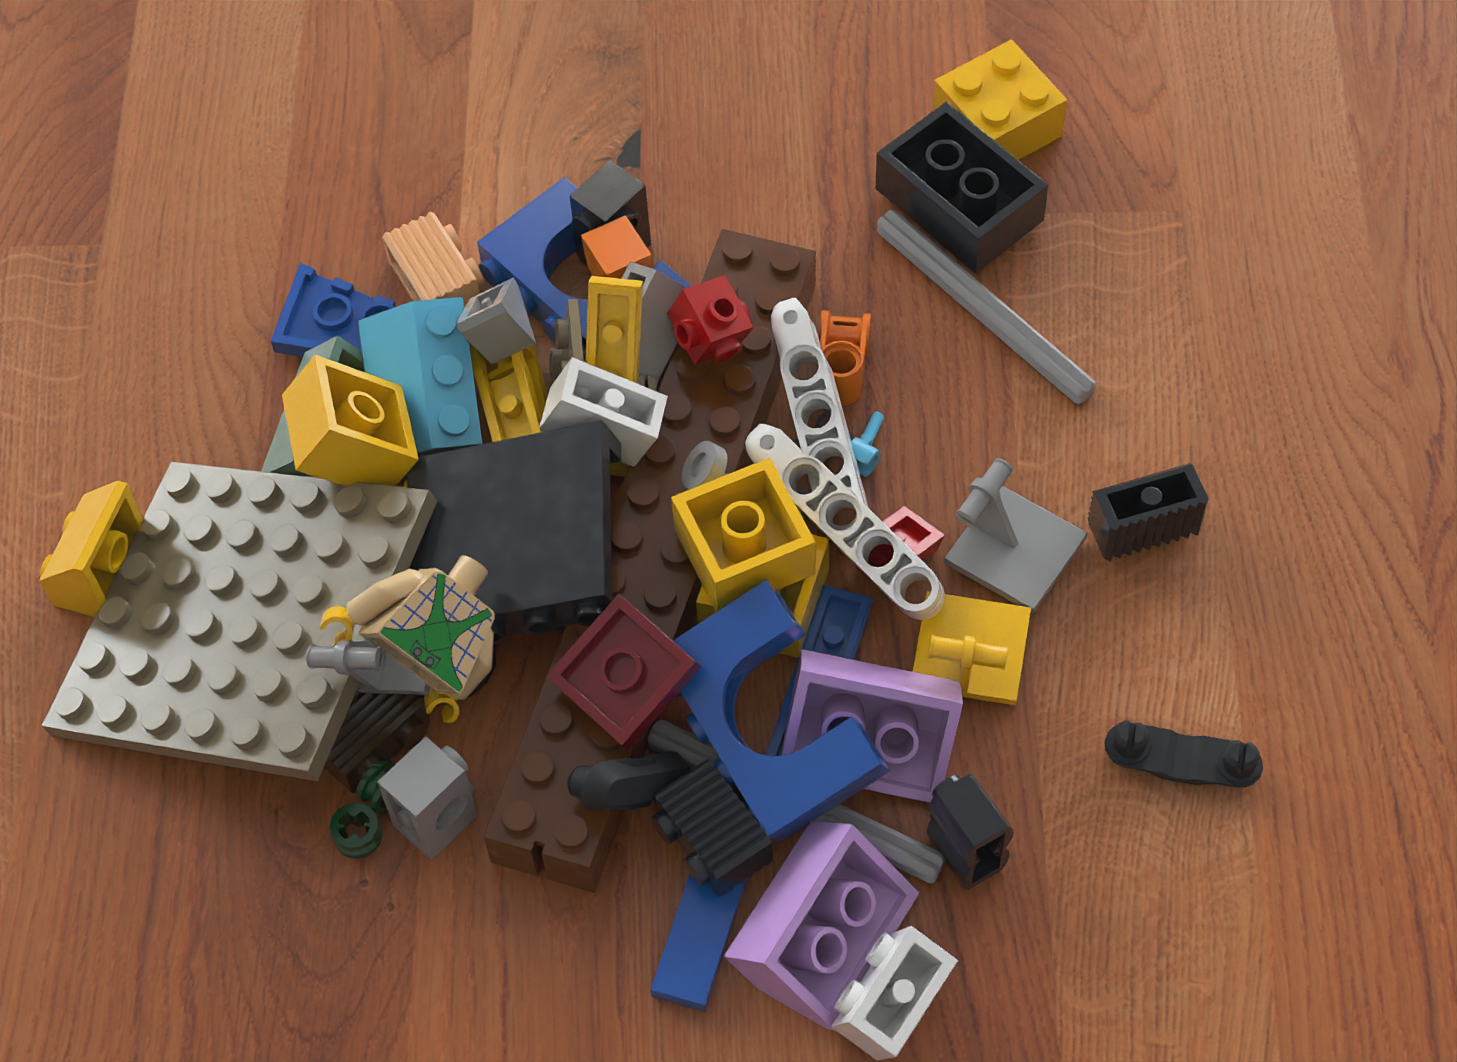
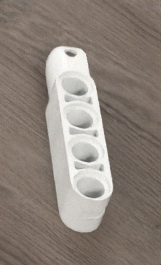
(796, 345)
(862, 536)

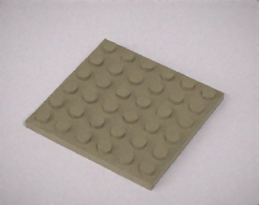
(217, 615)

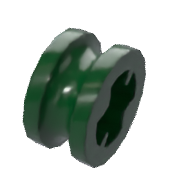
(368, 787)
(357, 815)

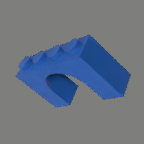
(532, 248)
(782, 789)

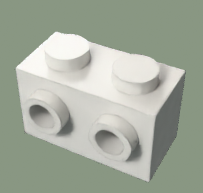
(592, 394)
(893, 993)

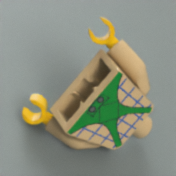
(427, 627)

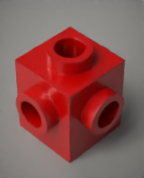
(710, 321)

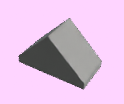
(497, 322)

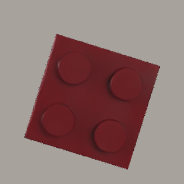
(623, 671)

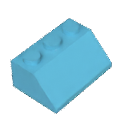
(432, 362)

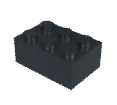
(961, 186)

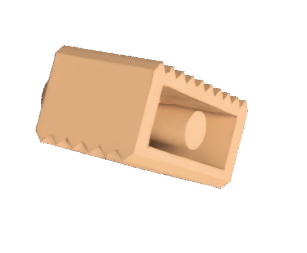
(430, 261)

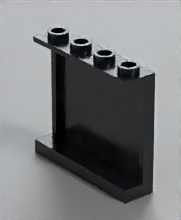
(533, 518)

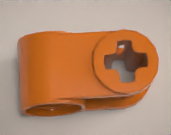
(846, 347)

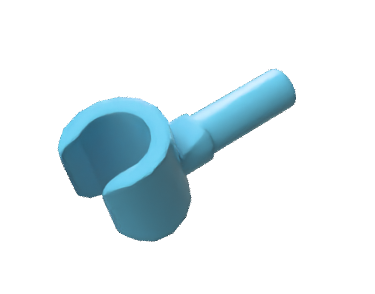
(865, 454)

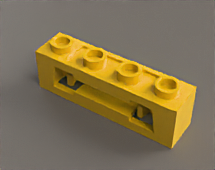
(514, 396)

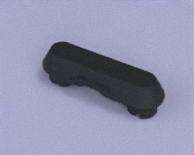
(1184, 757)
(625, 781)

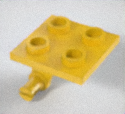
(977, 645)

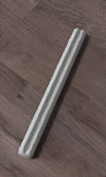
(986, 307)
(894, 846)

